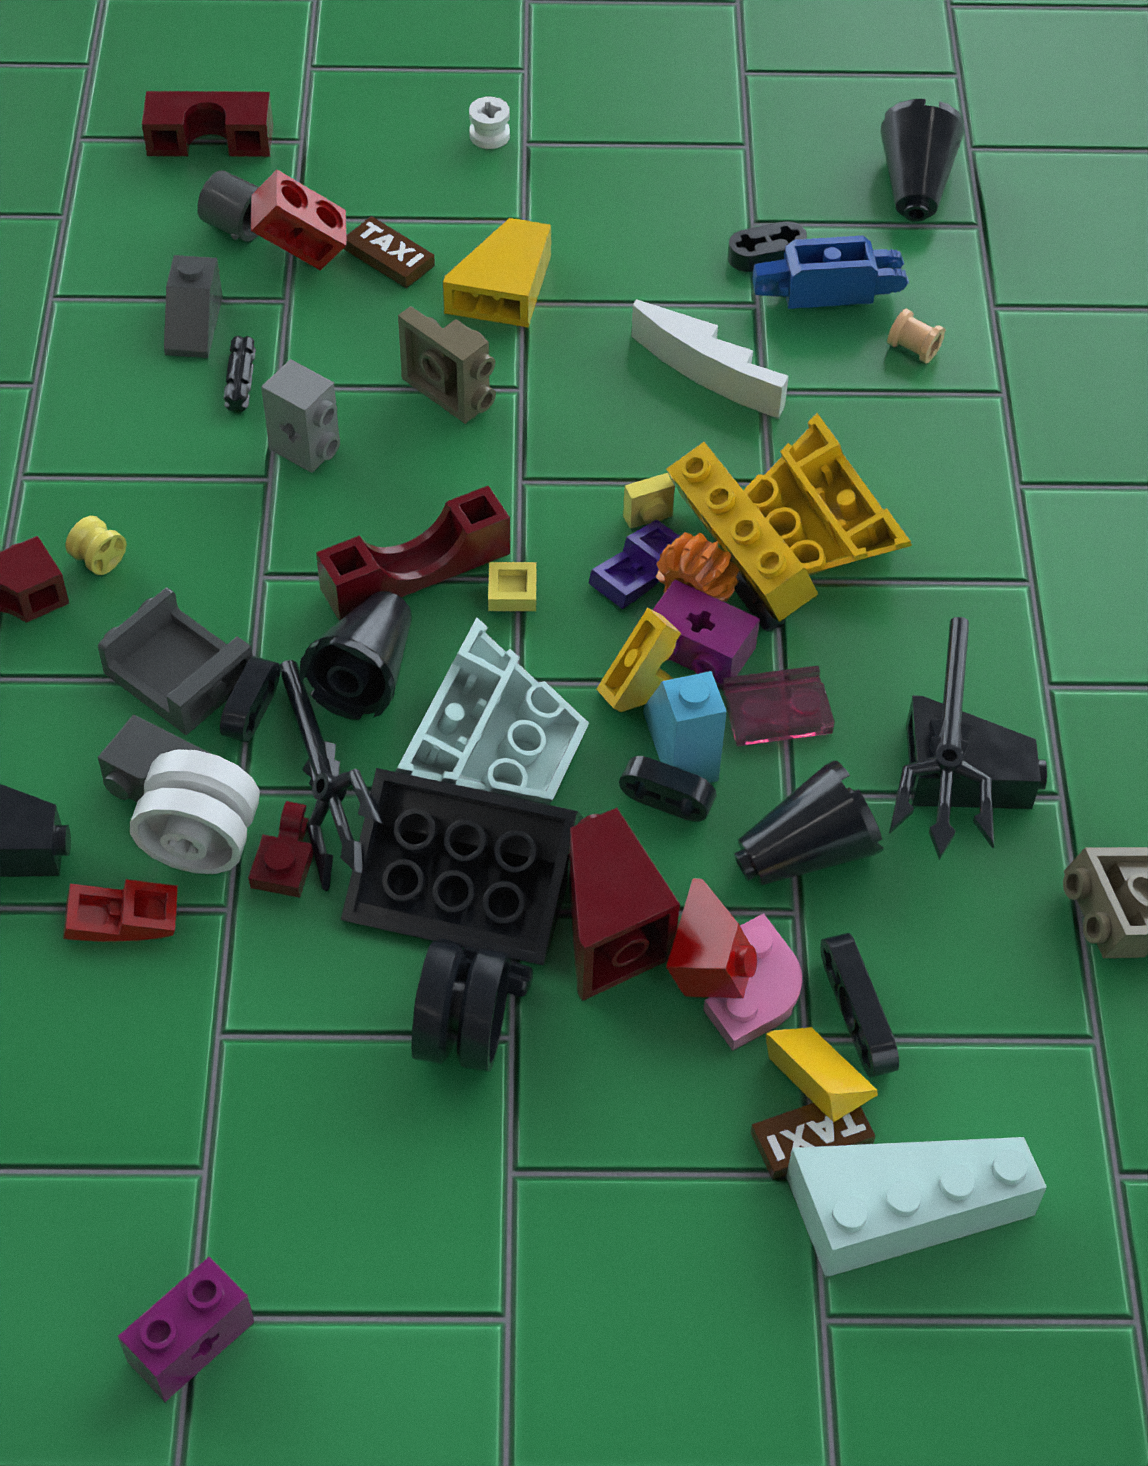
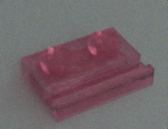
(777, 705)

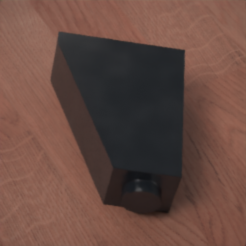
(993, 749)
(30, 835)

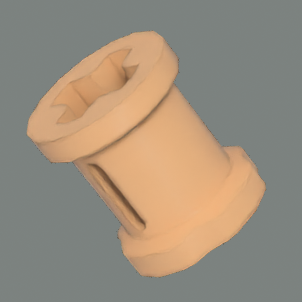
(916, 336)

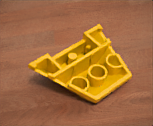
(823, 504)

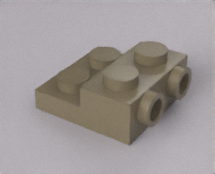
(446, 363)
(1112, 897)

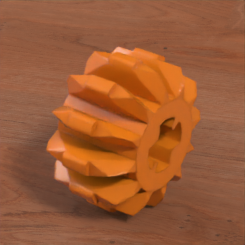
(699, 566)

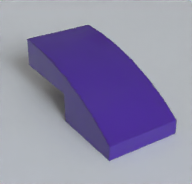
(634, 569)

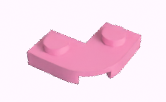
(768, 994)

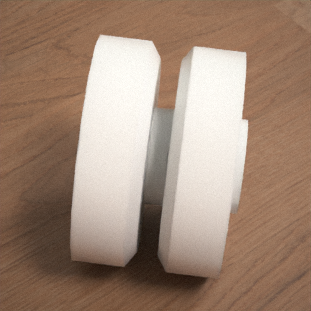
(195, 811)

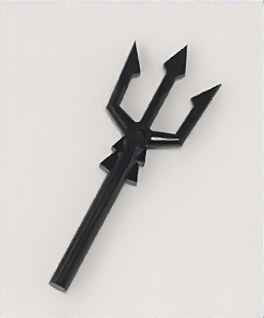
(948, 747)
(326, 782)

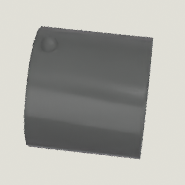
(227, 205)

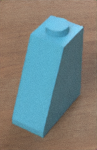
(688, 724)

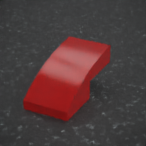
(130, 914)

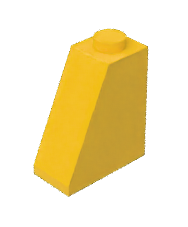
(501, 275)

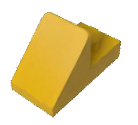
(636, 668)

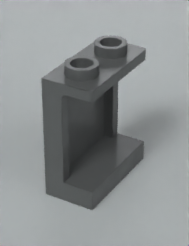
(172, 662)

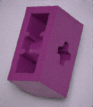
(712, 632)
(186, 1328)

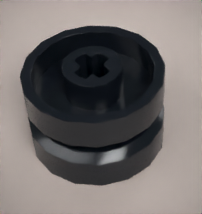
(451, 1006)

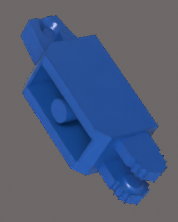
(831, 273)

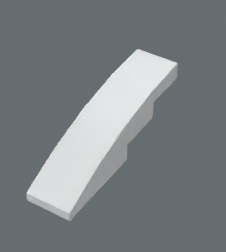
(696, 352)

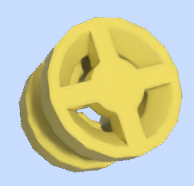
(95, 545)

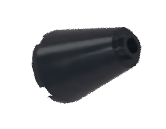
(920, 153)
(359, 657)
(810, 830)

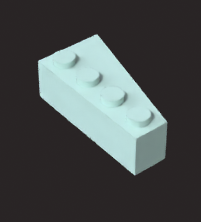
(908, 1196)

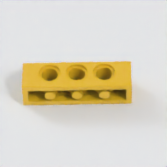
(742, 531)

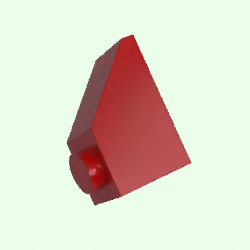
(710, 948)

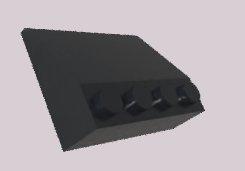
(462, 866)

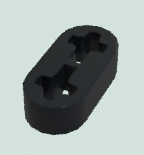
(762, 244)
(250, 699)
(667, 788)

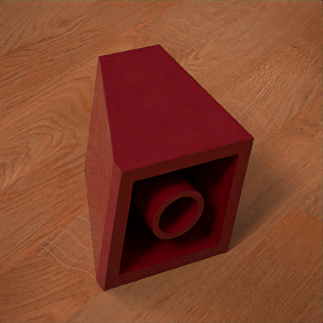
(618, 905)

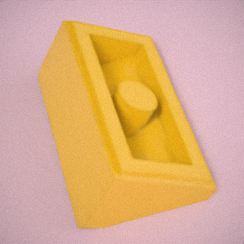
(819, 1071)

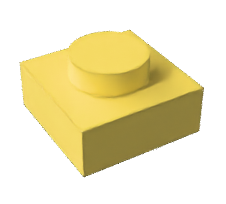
(648, 500)
(512, 586)

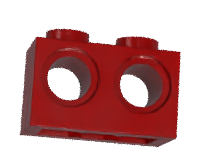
(298, 220)

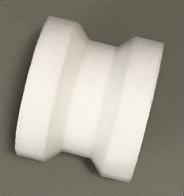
(489, 122)

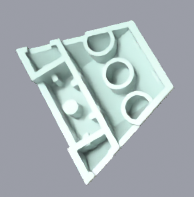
(495, 727)

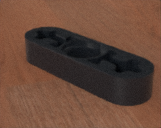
(859, 1005)

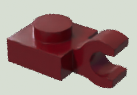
(284, 860)

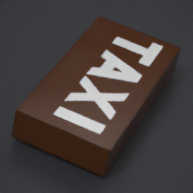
(389, 252)
(806, 1128)

